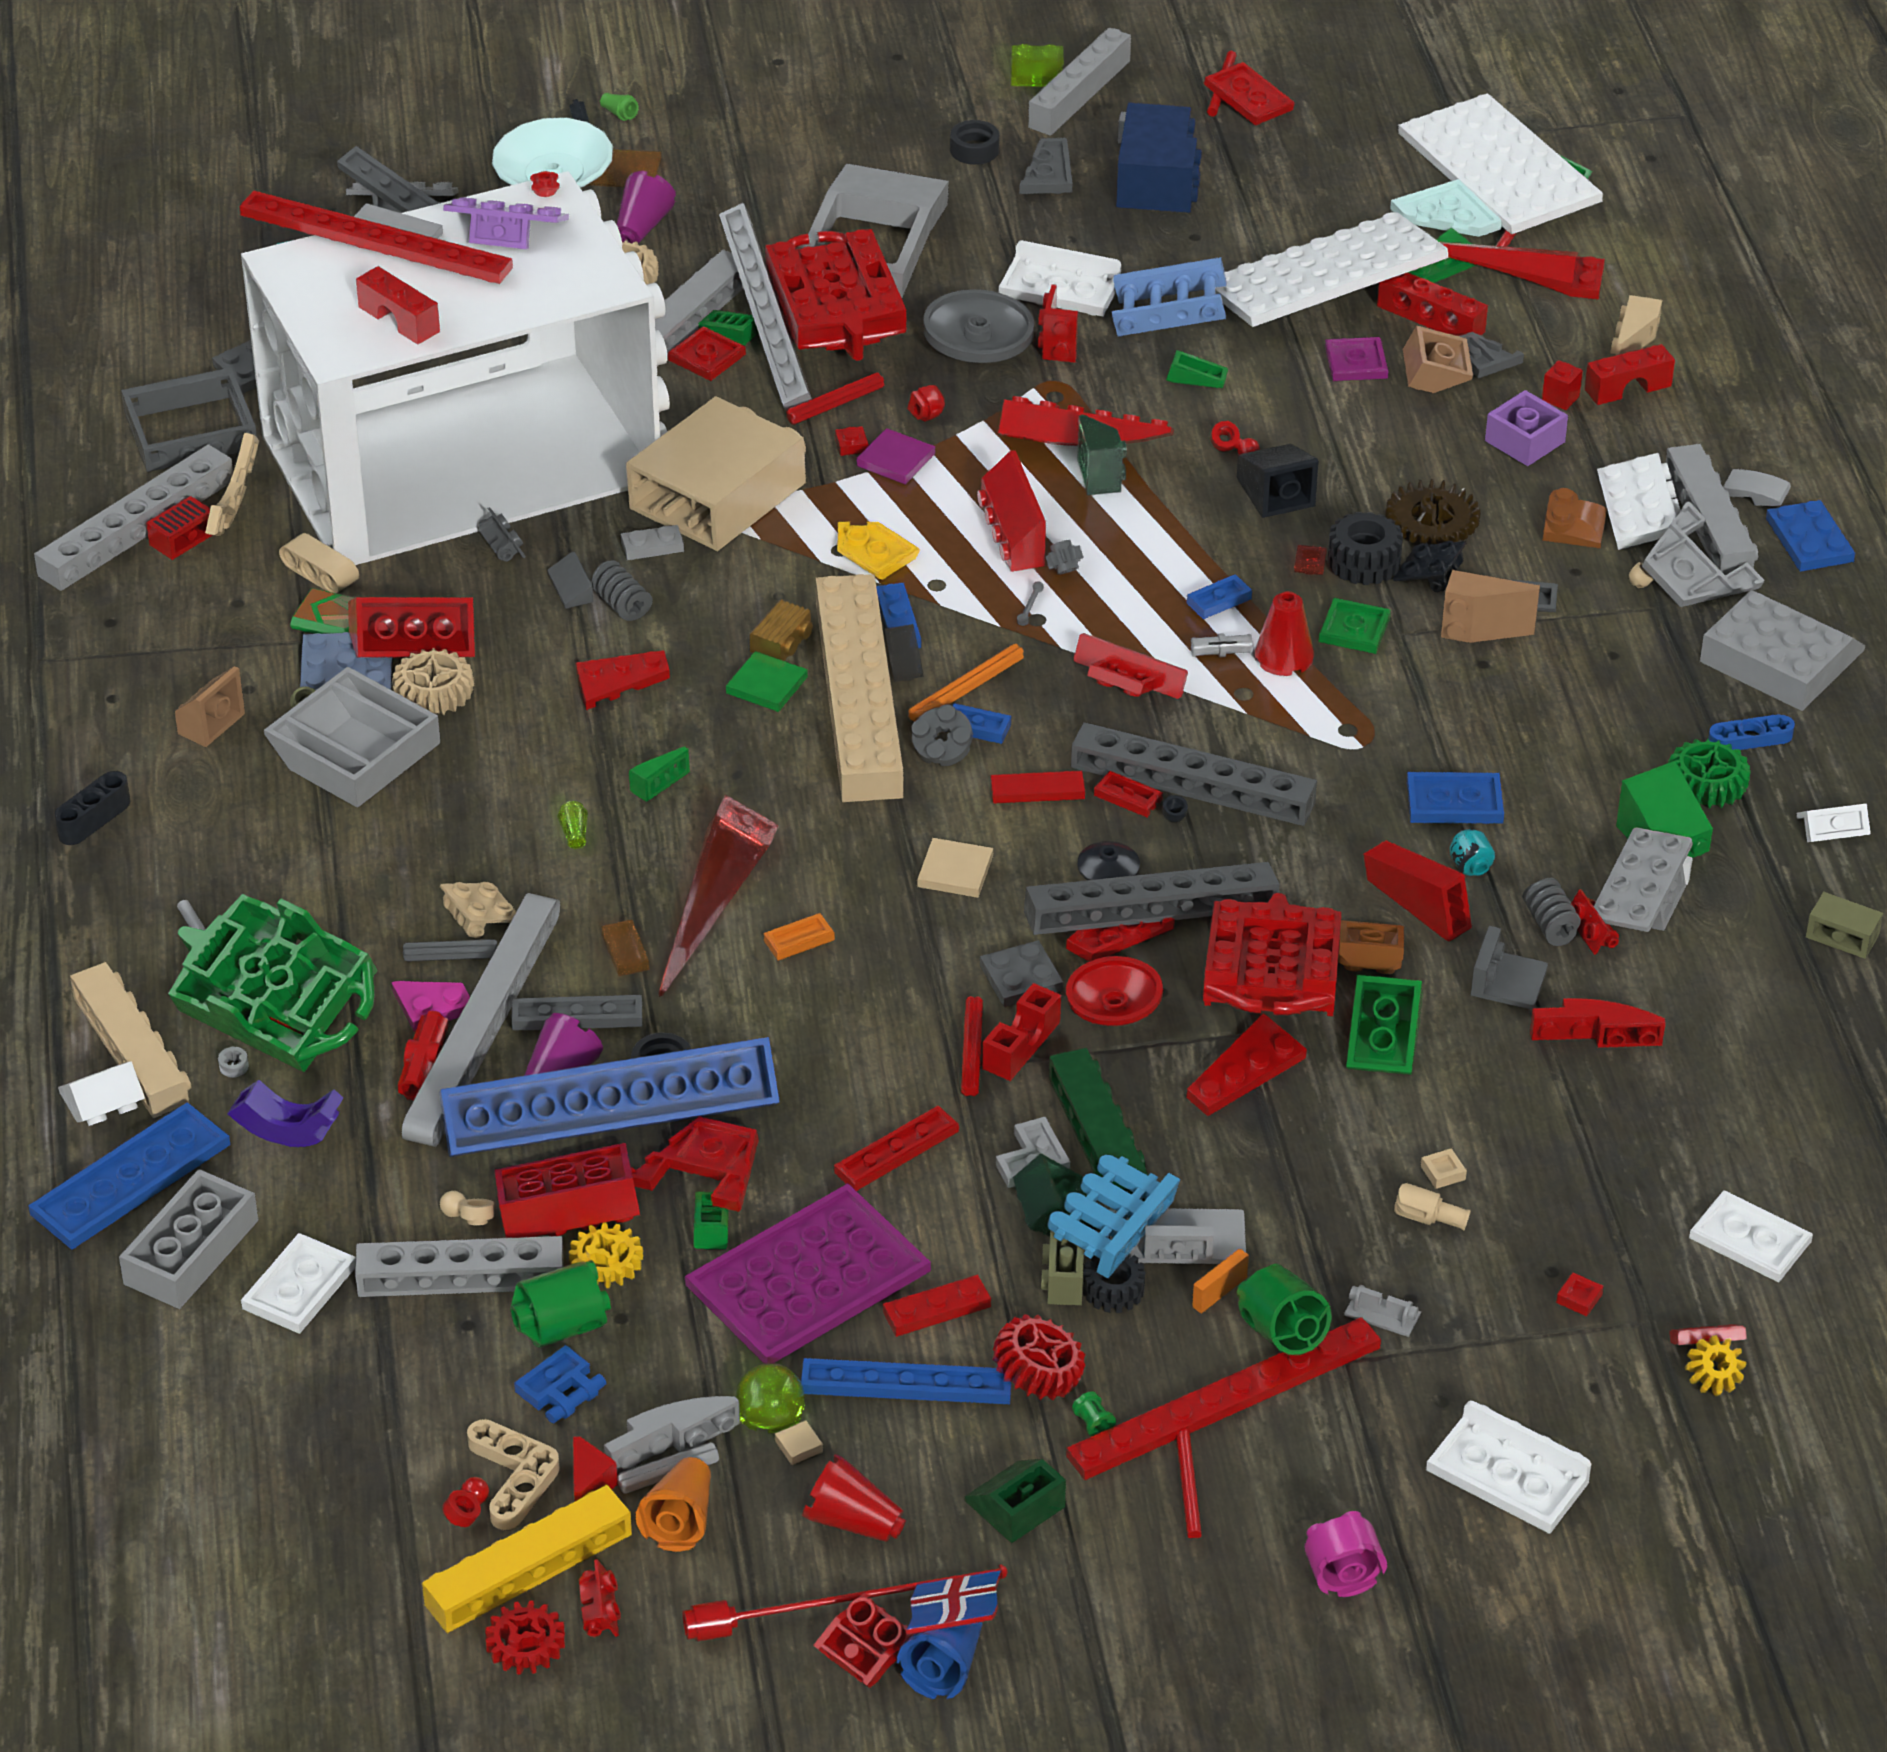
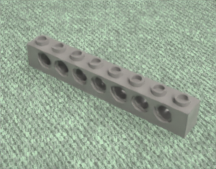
(125, 521)

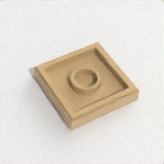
(955, 867)

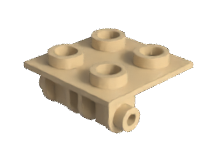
(476, 905)

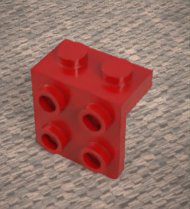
(1058, 330)

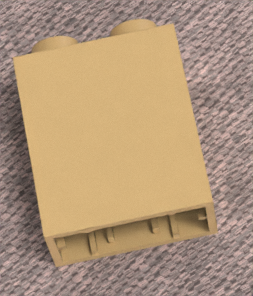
(716, 472)

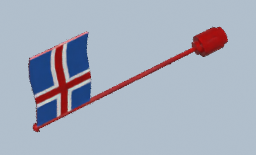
(933, 1605)

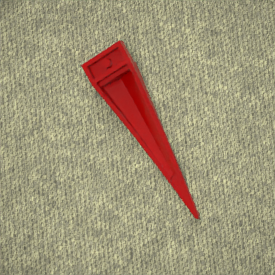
(1550, 268)

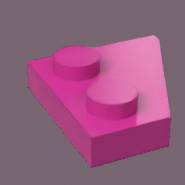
(421, 997)

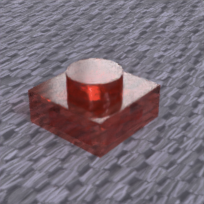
(1310, 560)

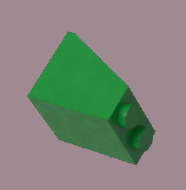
(1666, 804)

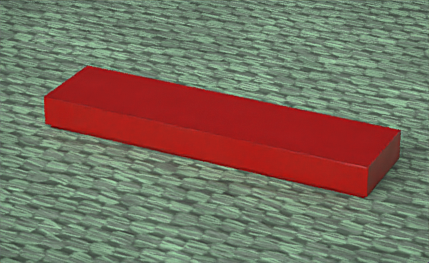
(896, 1148)

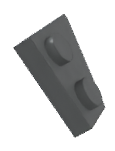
(1488, 355)

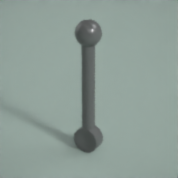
(1023, 619)

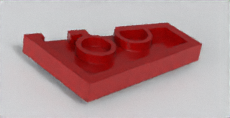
(614, 675)
(1105, 941)

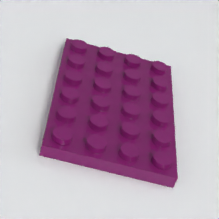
(807, 1274)

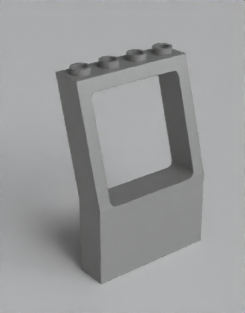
(888, 200)

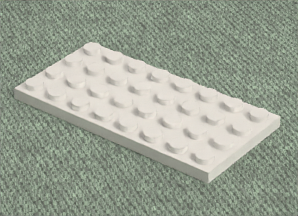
(1500, 162)
(1328, 268)

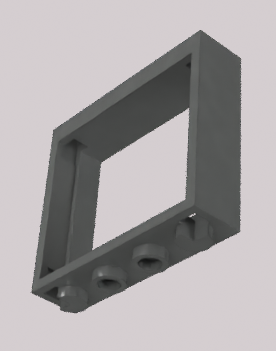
(184, 393)

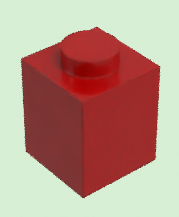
(1562, 385)

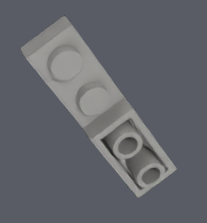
(677, 1424)

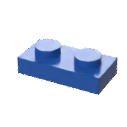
(1219, 596)
(986, 724)

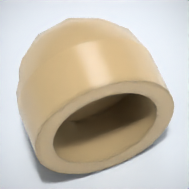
(1639, 576)

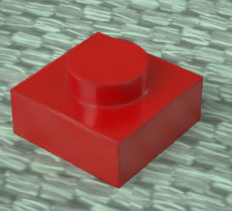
(851, 440)
(1579, 1294)

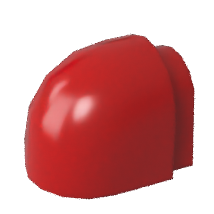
(926, 403)

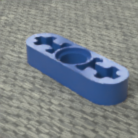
(1771, 731)

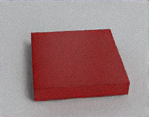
(706, 353)

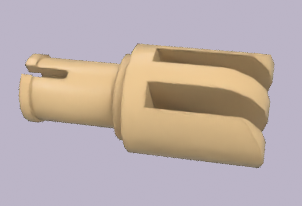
(1428, 1207)

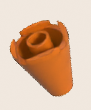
(677, 1506)

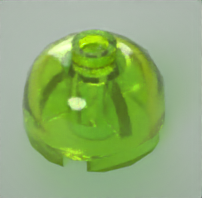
(770, 1398)

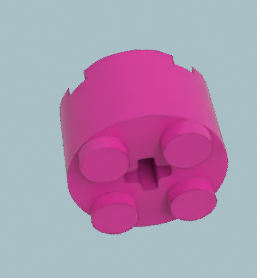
(1345, 1554)

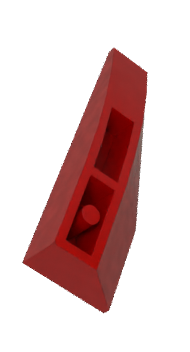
(1060, 426)

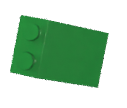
(1385, 1024)

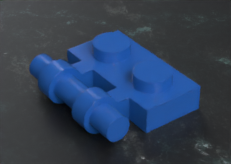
(553, 1377)

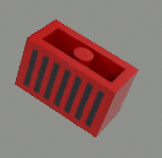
(179, 528)

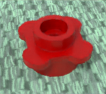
(545, 183)

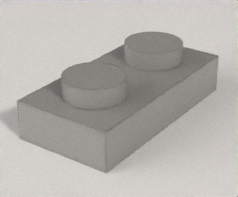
(652, 542)

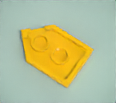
(875, 547)

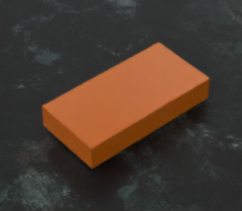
(799, 936)
(1220, 1280)

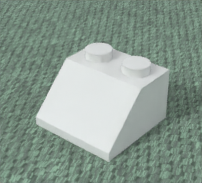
(103, 1092)

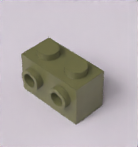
(1844, 925)
(1065, 1272)

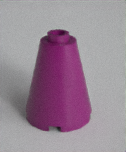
(643, 205)
(563, 1046)

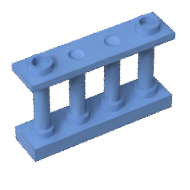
(1166, 281)

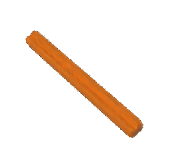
(968, 681)

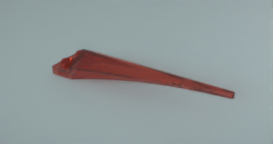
(728, 855)

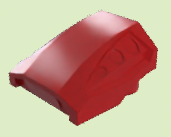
(863, 1640)

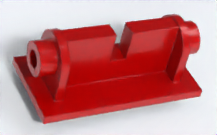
(1593, 929)
(600, 1588)

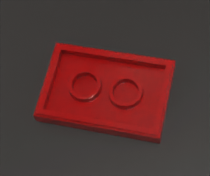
(1249, 93)

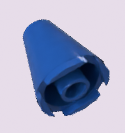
(939, 1659)

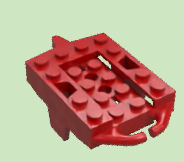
(827, 297)
(1280, 963)

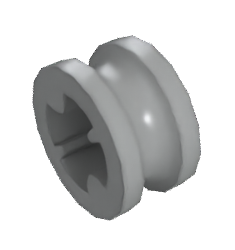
(234, 1054)

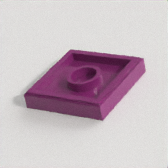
(1356, 359)
(895, 456)

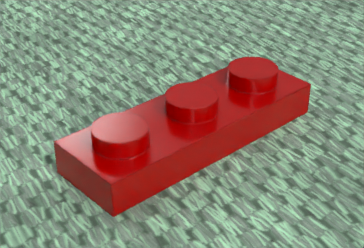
(936, 1305)

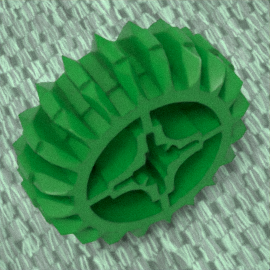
(1713, 771)

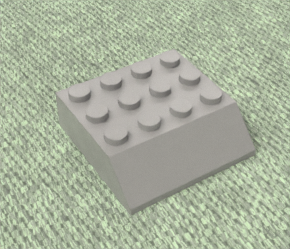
(1778, 650)
(353, 736)

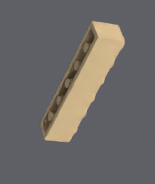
(130, 1037)

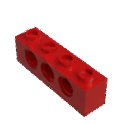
(1432, 305)

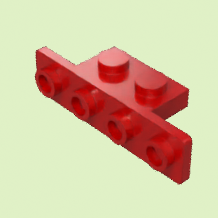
(1128, 669)

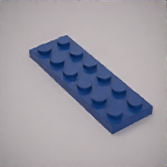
(129, 1175)

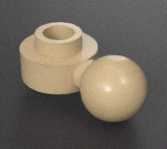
(473, 1210)

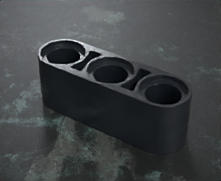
(92, 807)

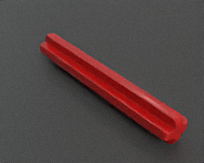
(835, 398)
(972, 1046)

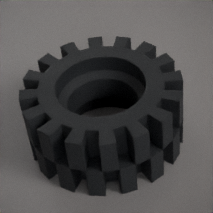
(1115, 1295)

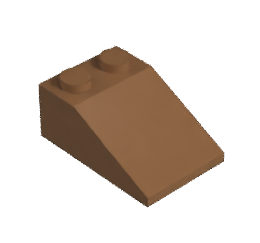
(1488, 608)

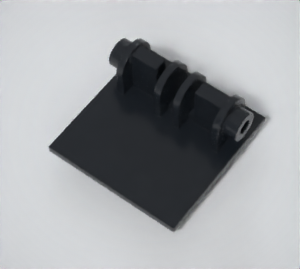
(1432, 562)

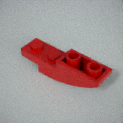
(1606, 1021)

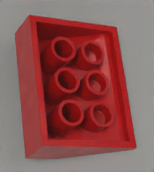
(567, 1192)

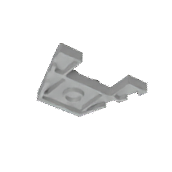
(1687, 571)

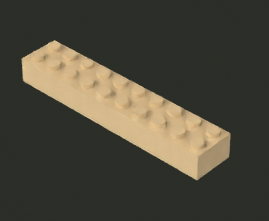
(859, 688)

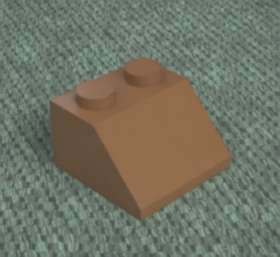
(1436, 360)
(212, 709)

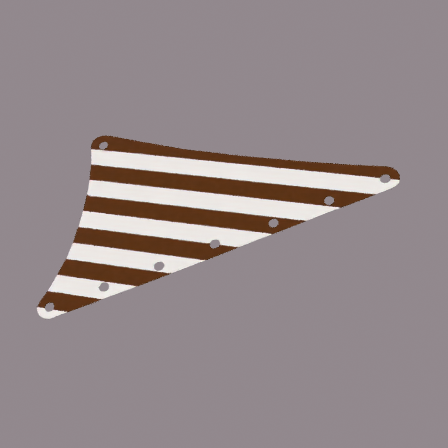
(1126, 586)

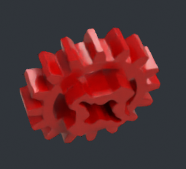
(525, 1637)

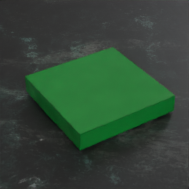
(1354, 625)
(766, 681)

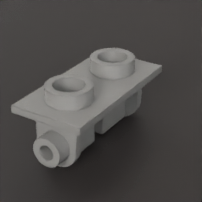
(1388, 1314)

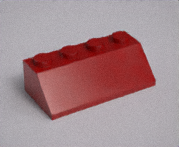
(1013, 514)
(408, 624)

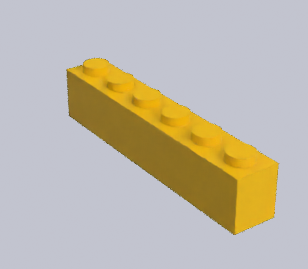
(526, 1558)

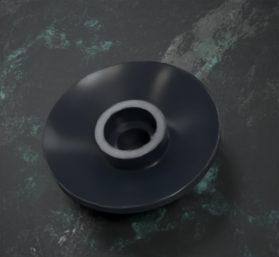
(1108, 860)

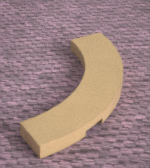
(224, 512)

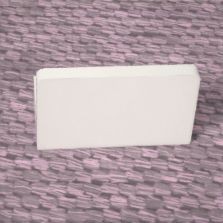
(1836, 822)

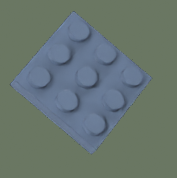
(331, 653)

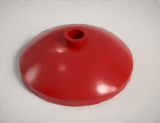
(1114, 991)

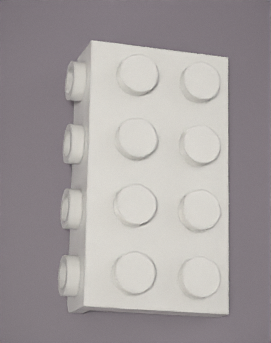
(1081, 278)
(1639, 499)
(1511, 1467)

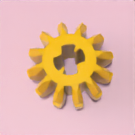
(1728, 1365)

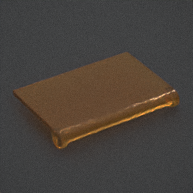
(627, 162)

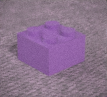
(1526, 428)

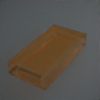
(625, 947)

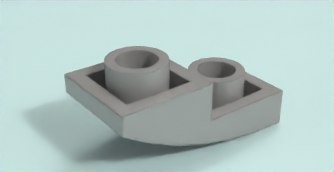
(1762, 487)

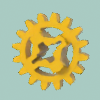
(611, 1250)

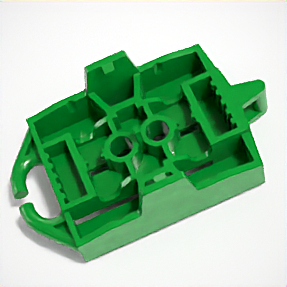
(264, 939)

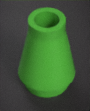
(622, 106)

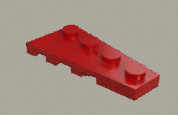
(1248, 1063)

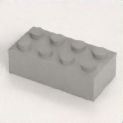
(188, 1238)

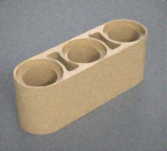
(319, 563)

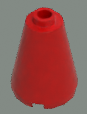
(1285, 637)
(853, 1503)

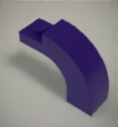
(282, 1121)

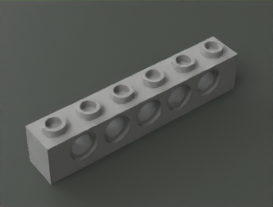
(453, 1265)

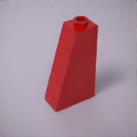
(1421, 887)

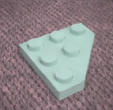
(1448, 207)

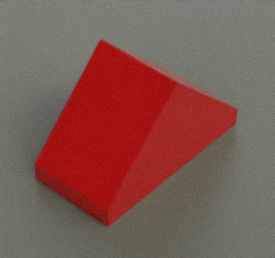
(591, 1468)

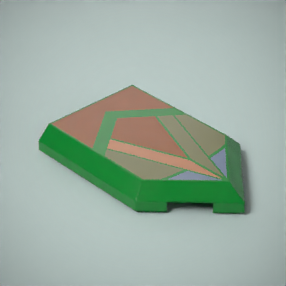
(322, 613)

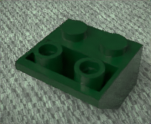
(1020, 1497)

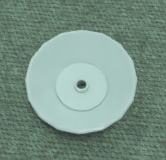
(553, 147)

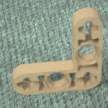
(524, 1469)

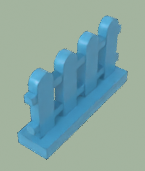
(1124, 1233)

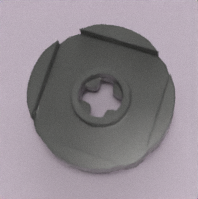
(938, 720)

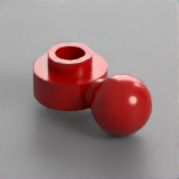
(1231, 430)
(463, 1505)

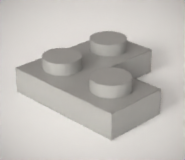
(1034, 1138)

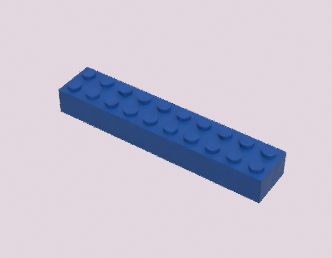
(608, 1097)

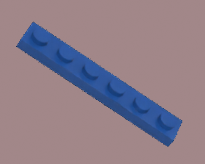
(905, 1381)

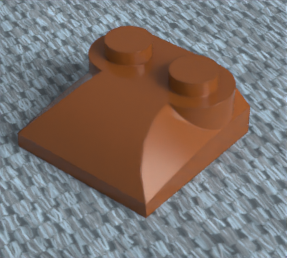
(1573, 520)
(1371, 946)

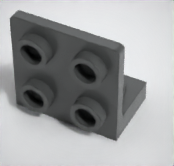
(1506, 976)

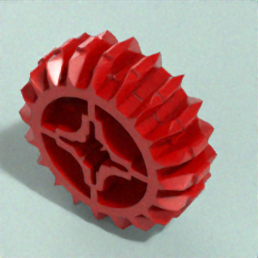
(1038, 1357)

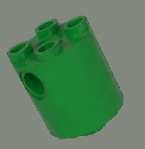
(560, 1304)
(1284, 1309)

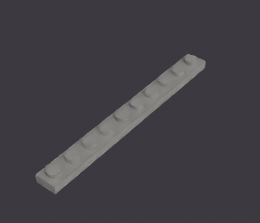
(765, 307)

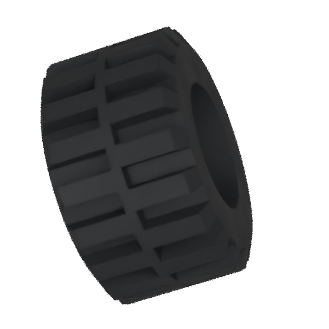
(1365, 548)

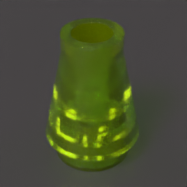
(573, 821)

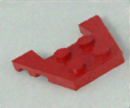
(708, 1150)

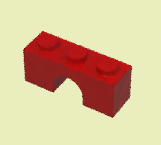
(384, 293)
(1608, 376)
(1012, 1046)

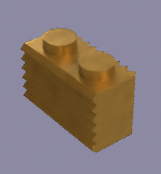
(781, 630)

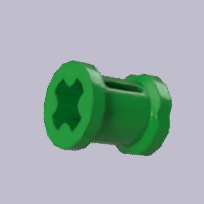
(1093, 1413)

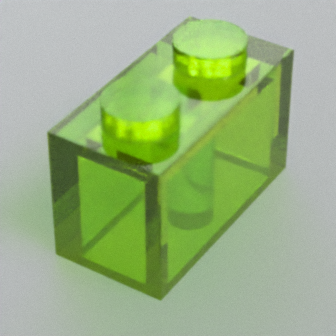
(1035, 64)

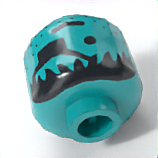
(1472, 852)

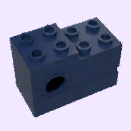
(1158, 159)

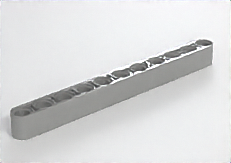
(482, 1015)

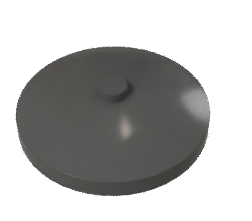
(978, 326)

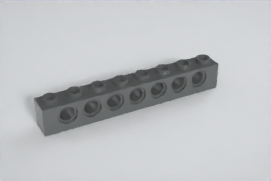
(1195, 773)
(1144, 897)

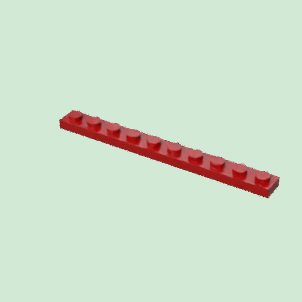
(376, 237)
(1220, 1399)

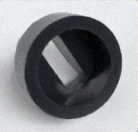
(1172, 806)

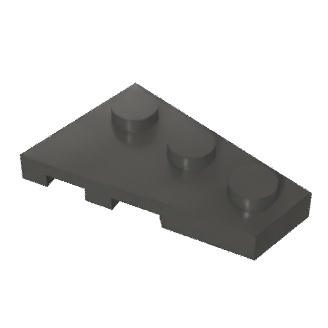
(1049, 169)

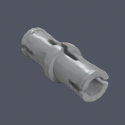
(1221, 645)

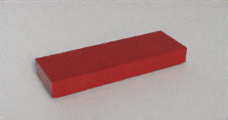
(1037, 787)

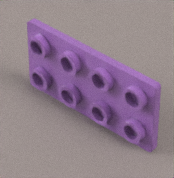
(502, 225)

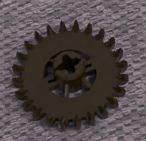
(1430, 505)

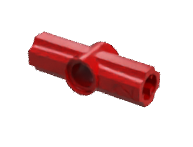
(422, 1053)

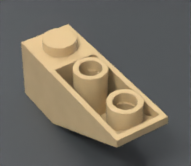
(1636, 324)

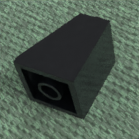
(1279, 479)

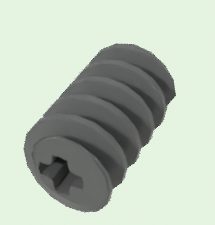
(621, 591)
(1552, 911)

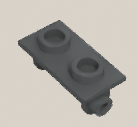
(501, 541)

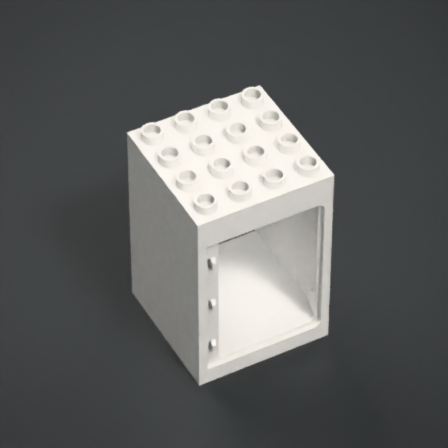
(496, 430)

